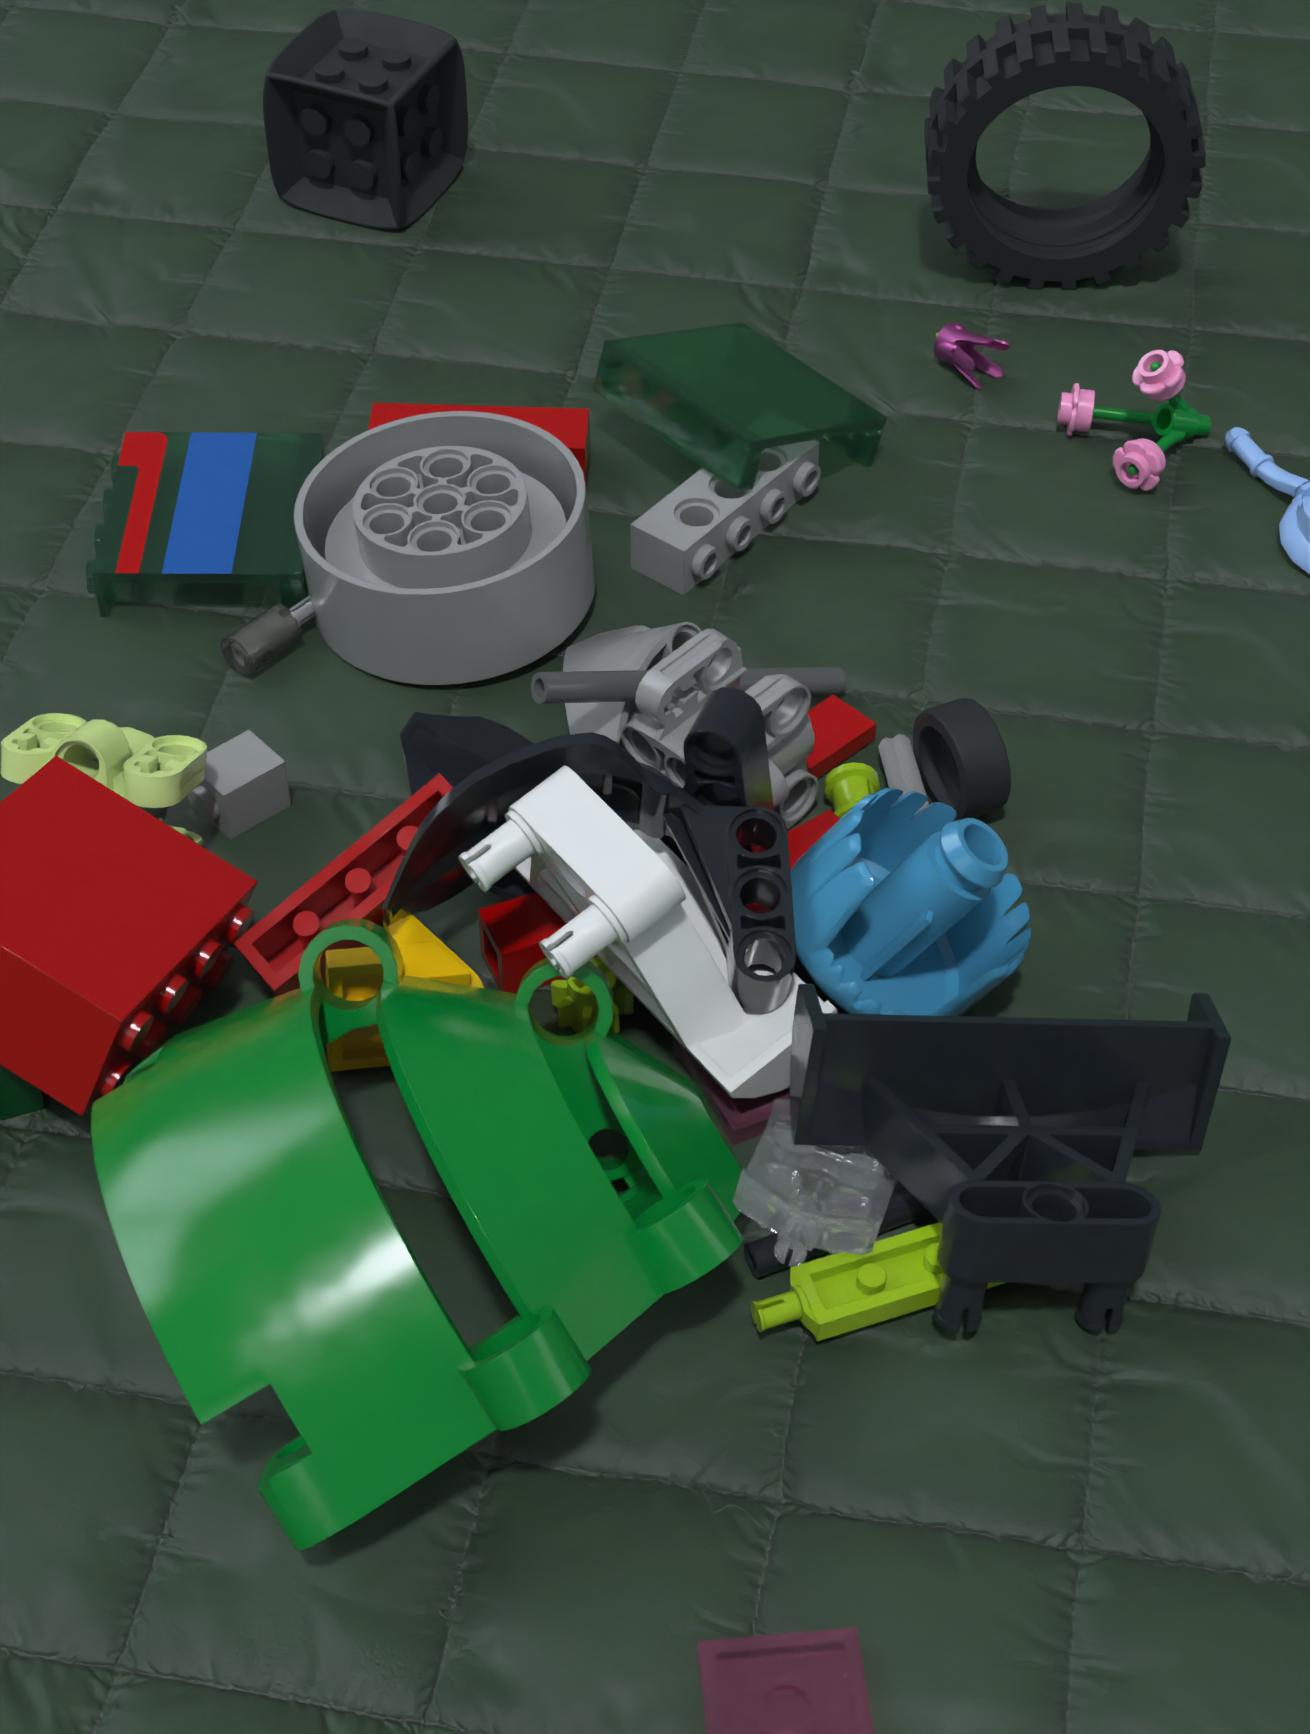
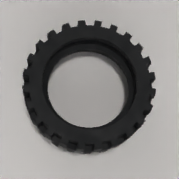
(1044, 56)

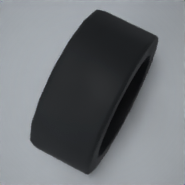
(962, 758)

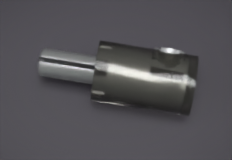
(266, 637)

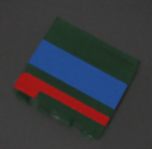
(203, 511)

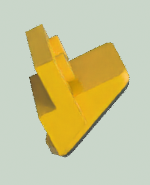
(358, 975)

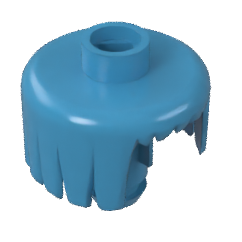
(907, 909)

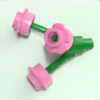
(1141, 460)

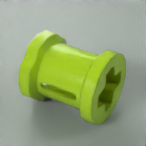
(849, 784)

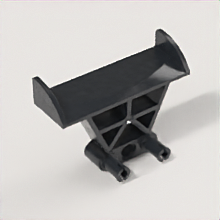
(1014, 1134)

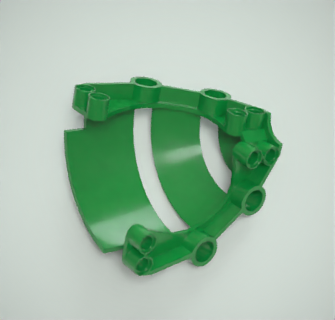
(286, 1269)

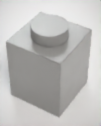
(241, 785)

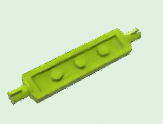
(857, 1289)

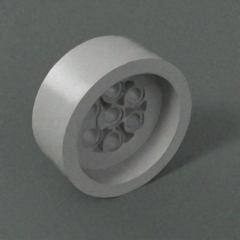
(446, 547)

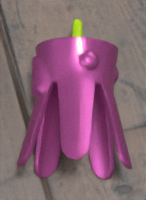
(956, 347)

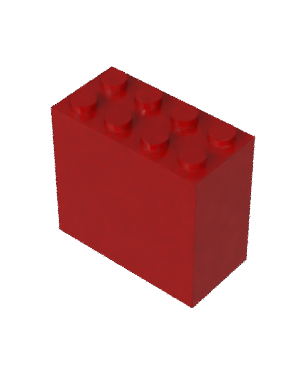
(102, 932)

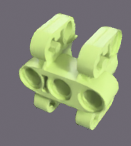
(130, 763)

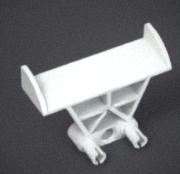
(644, 921)

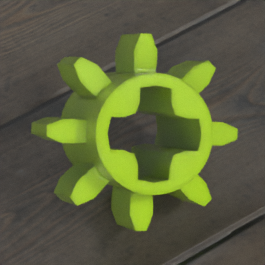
(579, 1006)

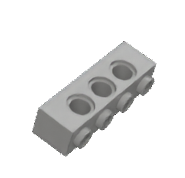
(709, 521)

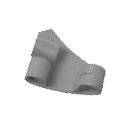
(619, 650)

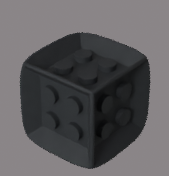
(366, 118)

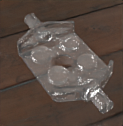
(813, 1192)

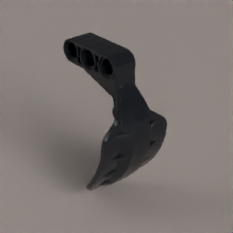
(721, 754)
(645, 801)

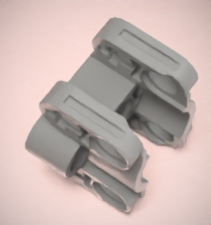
(675, 694)

